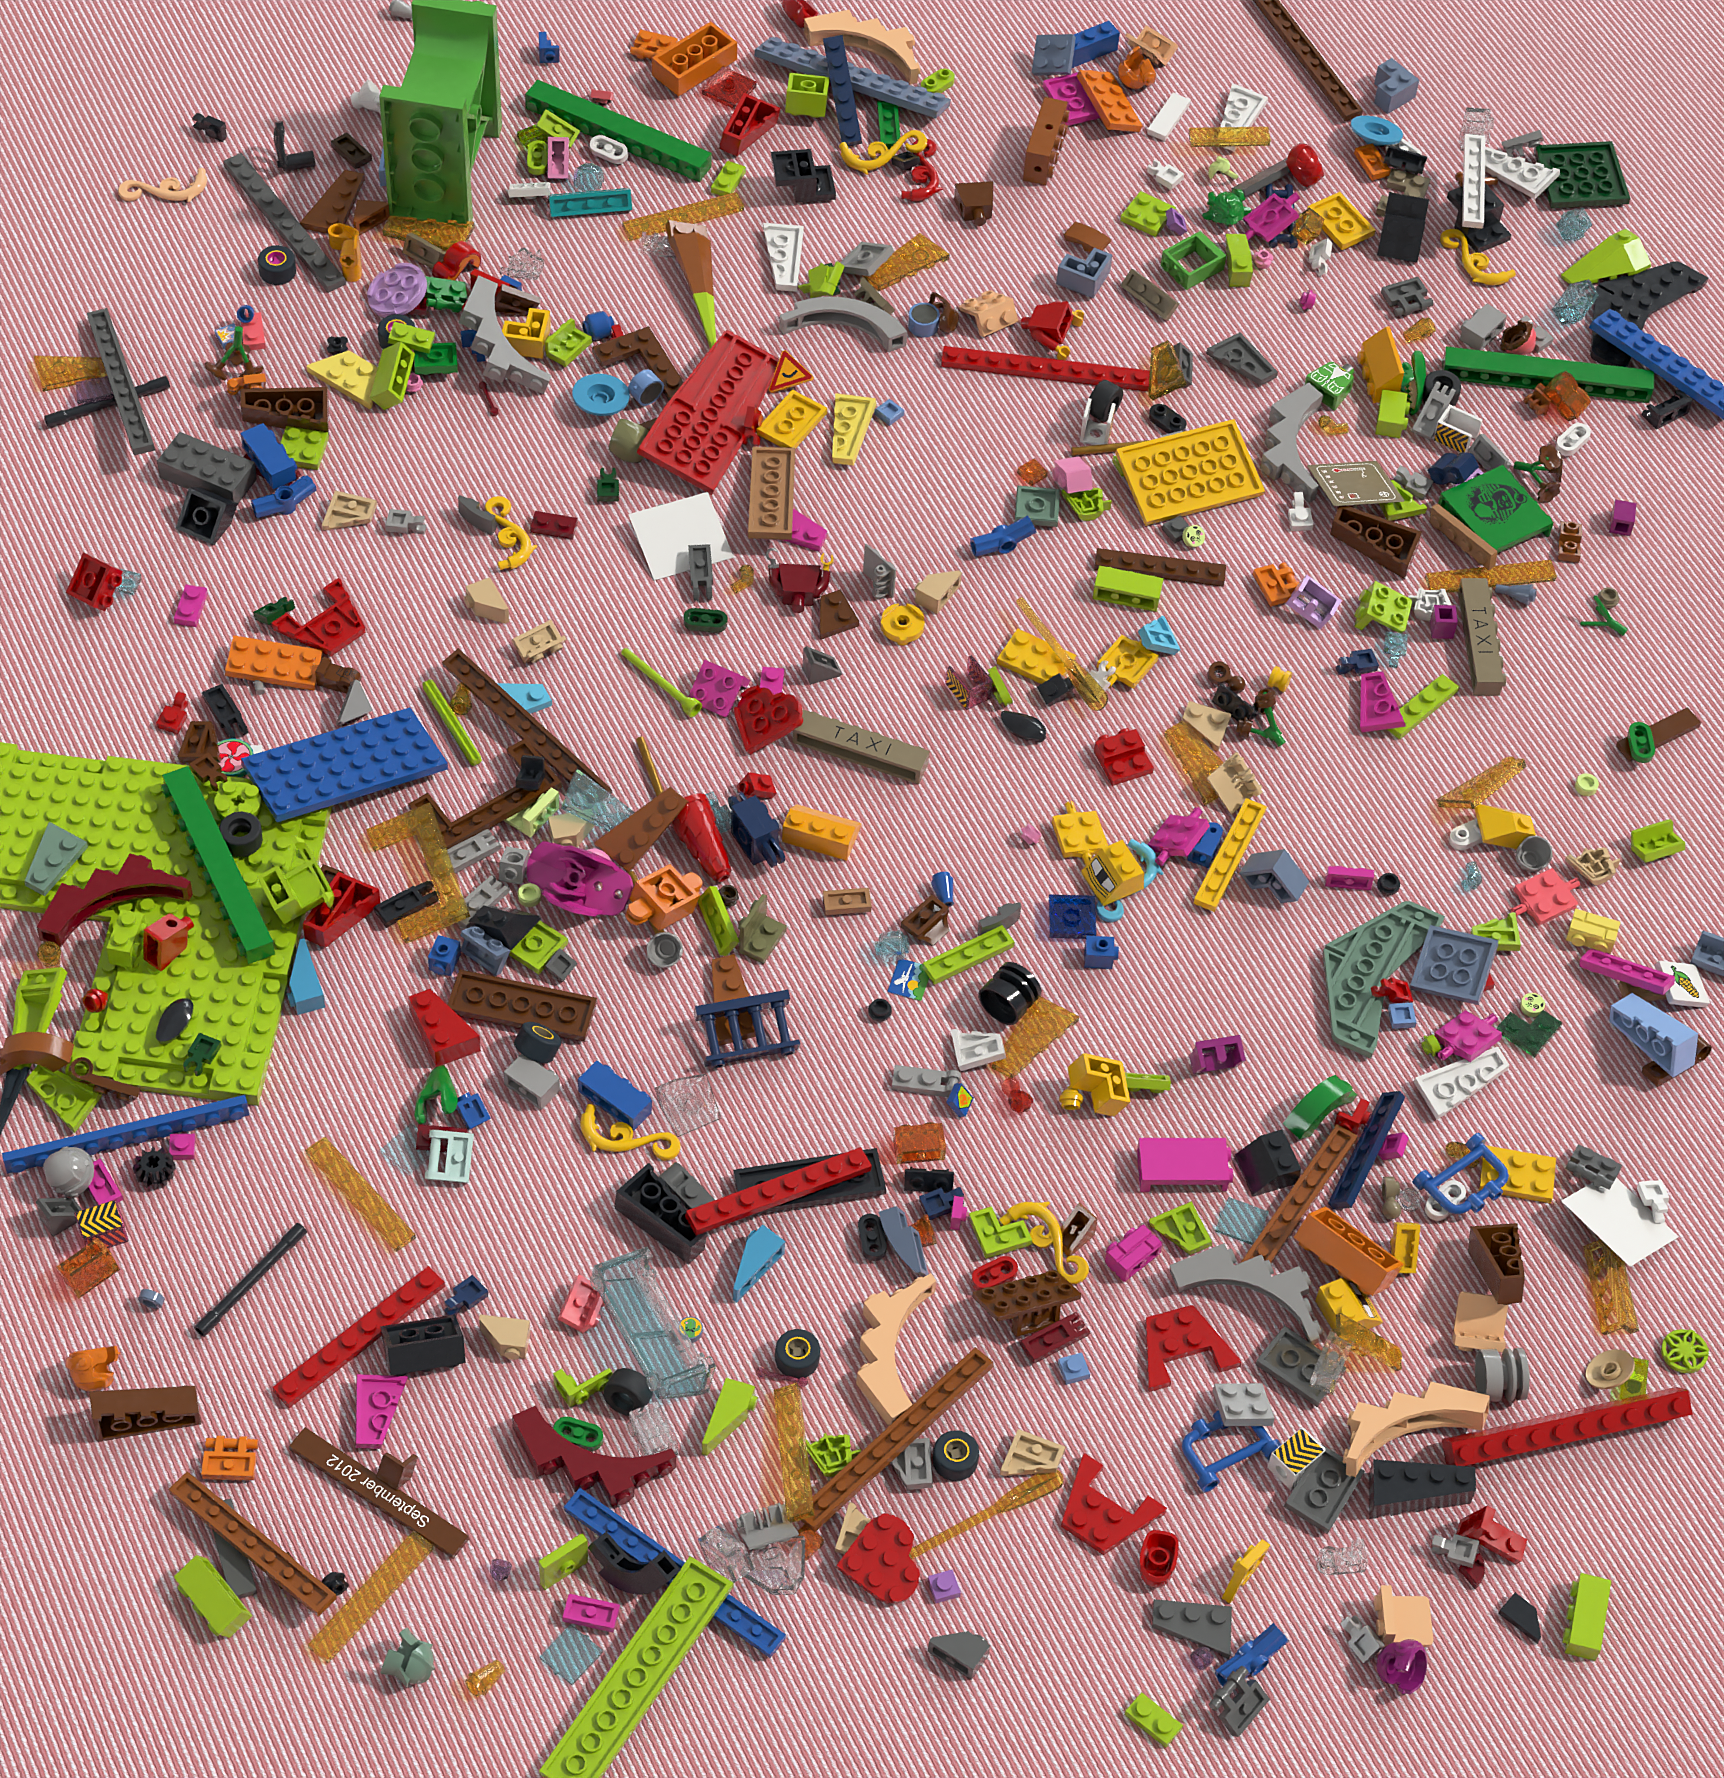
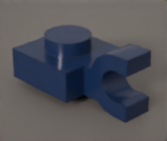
(1361, 660)
(937, 1203)
(467, 1293)

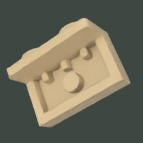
(538, 641)

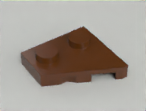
(514, 301)
(836, 615)
(199, 740)

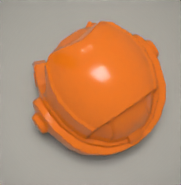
(1136, 70)
(91, 1369)

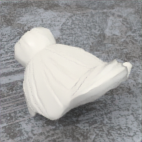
(367, 97)

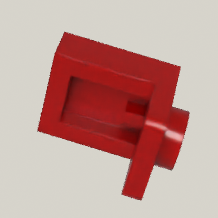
(758, 785)
(1353, 1123)

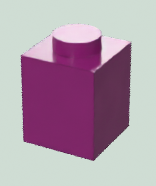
(1622, 517)
(1443, 621)

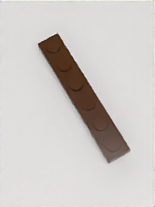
(1163, 567)

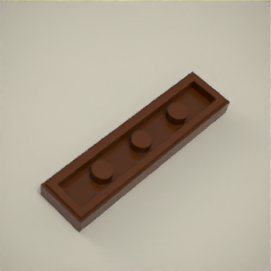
(1665, 730)

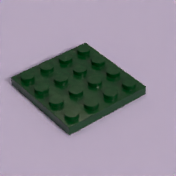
(1587, 174)

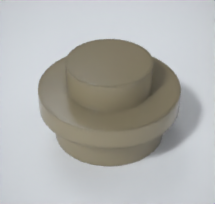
(1609, 597)

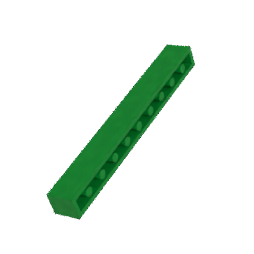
(637, 137)
(1529, 371)
(218, 865)

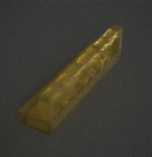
(1619, 1287)

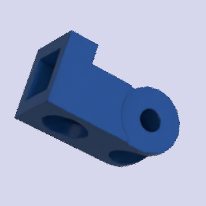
(1205, 850)

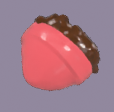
(1519, 339)

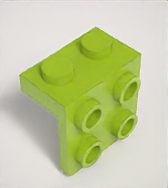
(1384, 607)

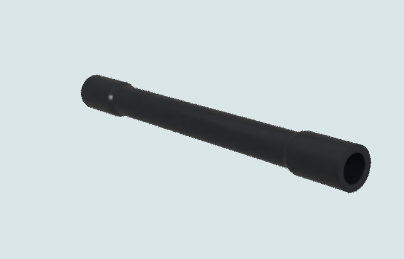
(64, 415)
(214, 1316)

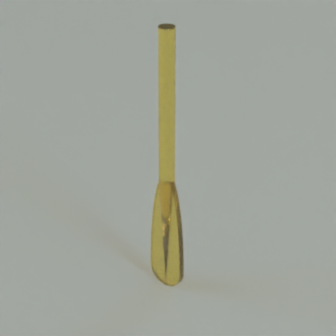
(1084, 683)
(1023, 1494)

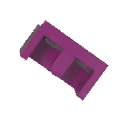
(1217, 1054)

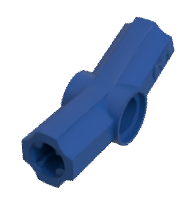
(284, 498)
(1003, 537)
(1254, 1654)

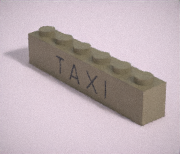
(1480, 637)
(862, 747)

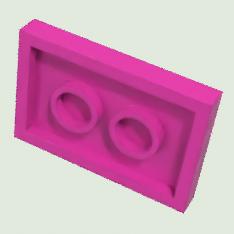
(1070, 89)

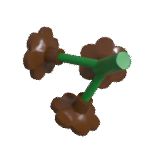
(236, 353)
(1552, 463)

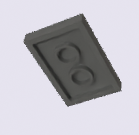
(1292, 1363)
(1322, 1491)

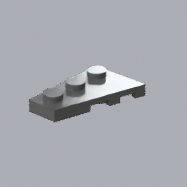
(1243, 358)
(1196, 1622)

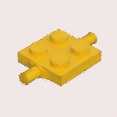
(1130, 659)
(1079, 833)

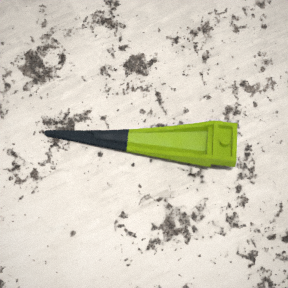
(34, 1009)

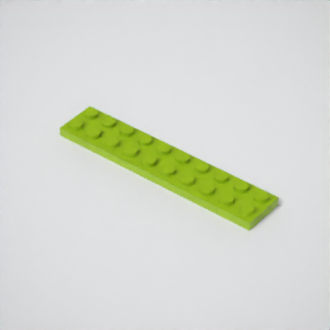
(639, 1674)

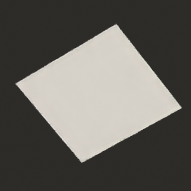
(671, 527)
(1620, 1221)

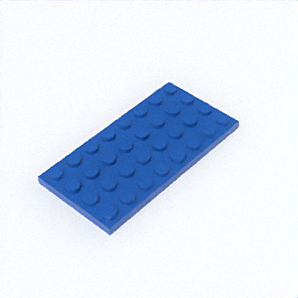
(343, 764)

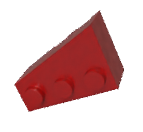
(748, 123)
(351, 904)
(442, 1029)

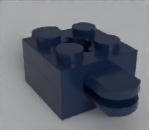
(755, 830)

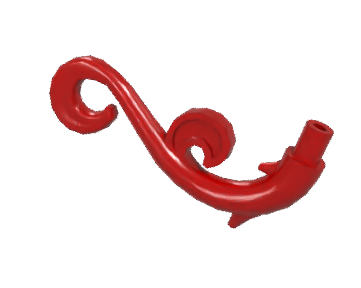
(919, 176)

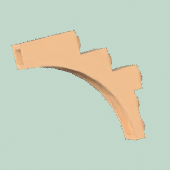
(868, 35)
(887, 1316)
(1405, 1413)

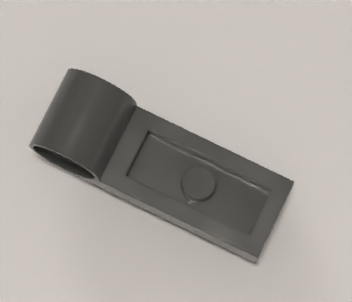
(685, 1186)

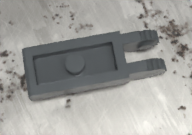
(700, 569)

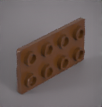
(1029, 1301)

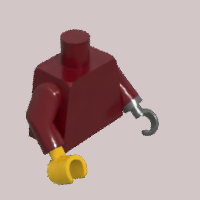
(798, 583)

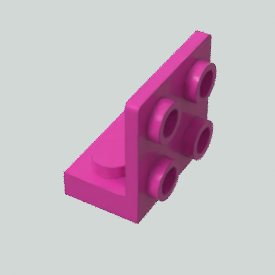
(717, 688)

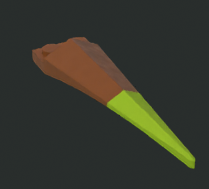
(694, 256)

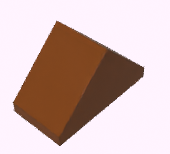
(370, 214)
(1078, 1229)

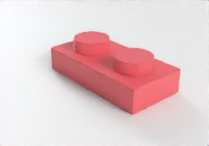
(253, 332)

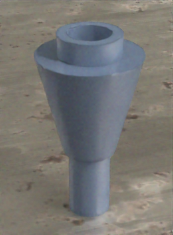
(1522, 593)

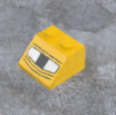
(1113, 873)
(1346, 1298)

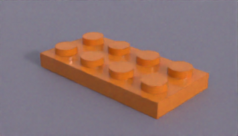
(1109, 100)
(273, 662)

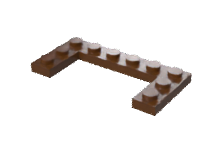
(646, 344)
(494, 810)

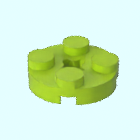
(235, 791)

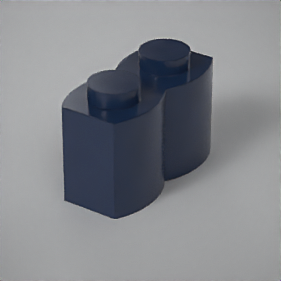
(1453, 468)

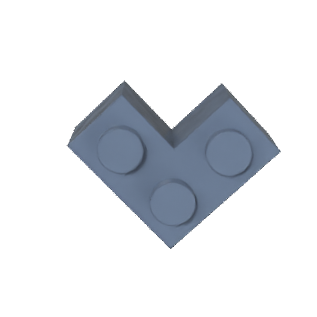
(1394, 86)
(1082, 275)
(1277, 872)

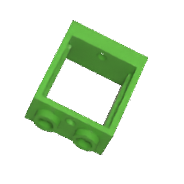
(1204, 248)

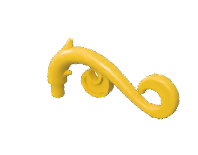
(879, 147)
(1479, 258)
(505, 535)
(624, 1130)
(1054, 1236)

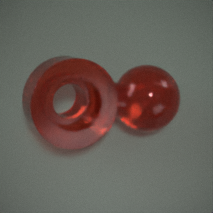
(1018, 1100)

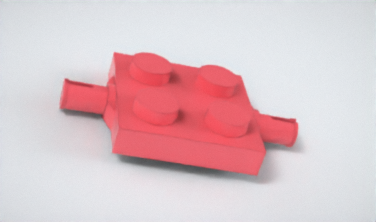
(1545, 896)

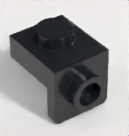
(1056, 689)
(531, 773)

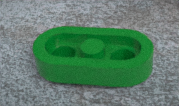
(1641, 747)
(580, 1432)

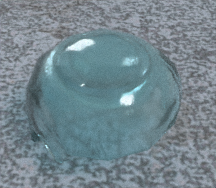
(588, 177)

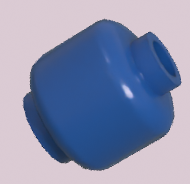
(598, 325)

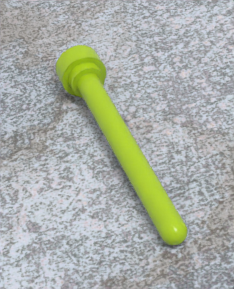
(690, 705)

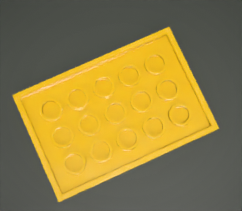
(1189, 472)

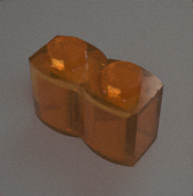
(1567, 396)

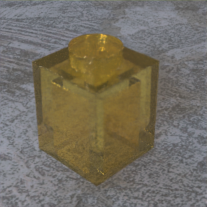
(1308, 226)

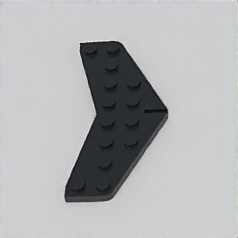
(1637, 298)

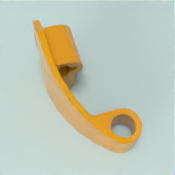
(347, 240)

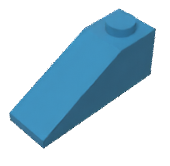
(304, 983)
(760, 1253)

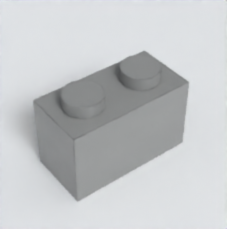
(1482, 327)
(532, 1081)

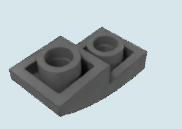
(471, 513)
(1006, 916)

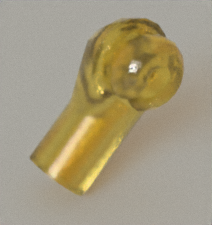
(1331, 426)
(1459, 1150)

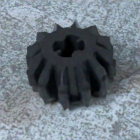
(154, 1167)

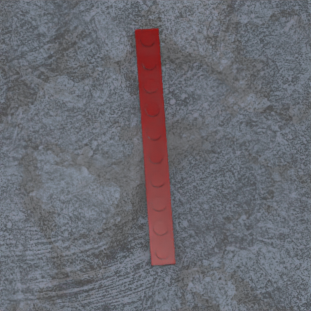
(1044, 368)

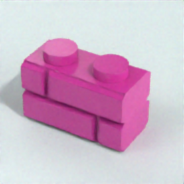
(1132, 1252)

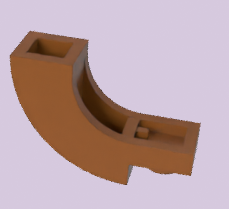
(37, 1049)

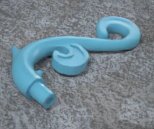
(1146, 854)

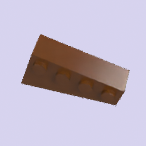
(287, 407)
(1377, 538)
(1498, 1259)
(143, 1411)

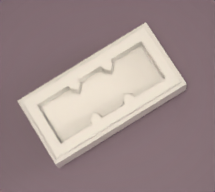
(529, 190)

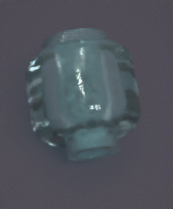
(892, 946)

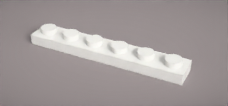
(1473, 181)

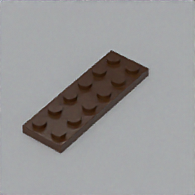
(518, 1002)

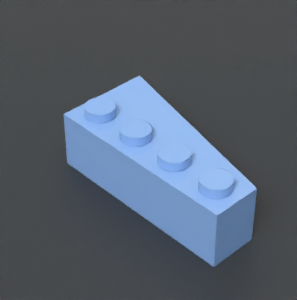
(1655, 1033)

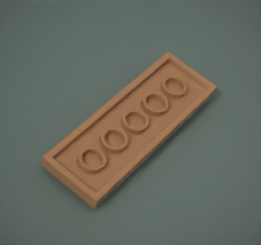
(771, 493)

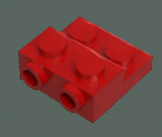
(94, 582)
(1123, 756)

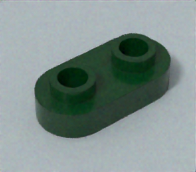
(705, 620)

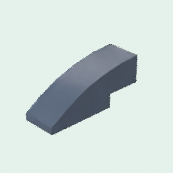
(904, 1239)

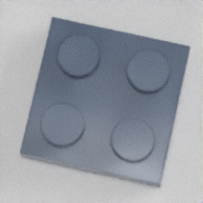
(1053, 54)

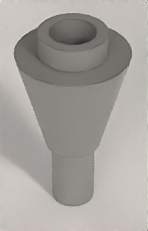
(400, 9)

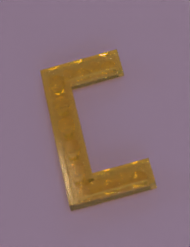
(452, 904)

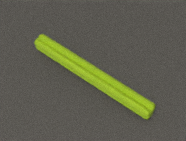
(452, 722)

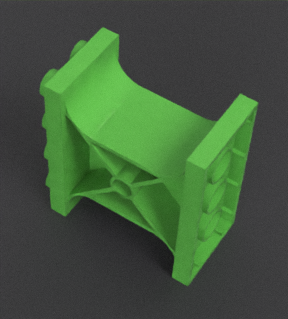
(442, 110)

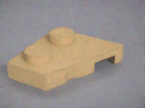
(348, 511)
(1207, 723)
(1031, 1455)

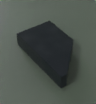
(1522, 1616)

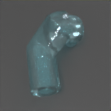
(1474, 878)

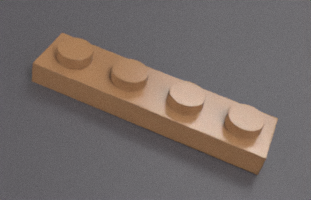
(1463, 536)

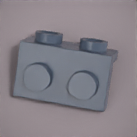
(484, 949)
(1709, 953)

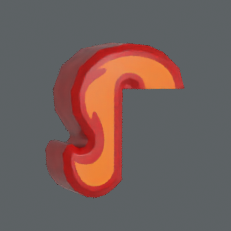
(455, 260)

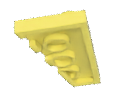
(850, 426)

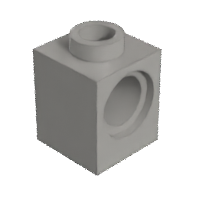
(513, 865)

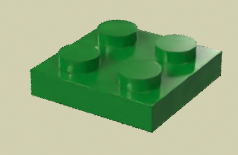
(439, 360)

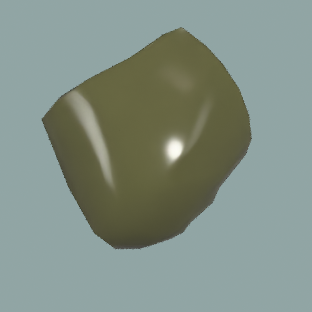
(626, 440)

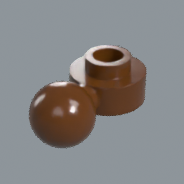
(1236, 682)

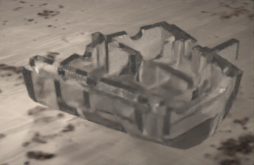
(524, 265)

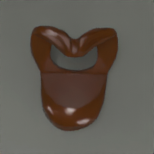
(949, 317)

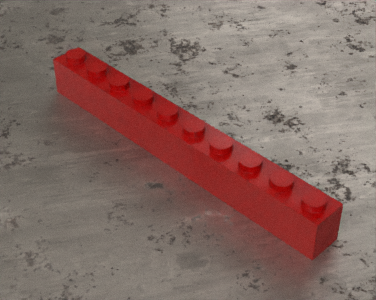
(1567, 1427)

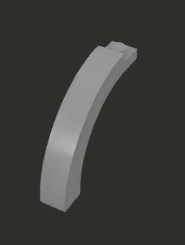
(849, 313)

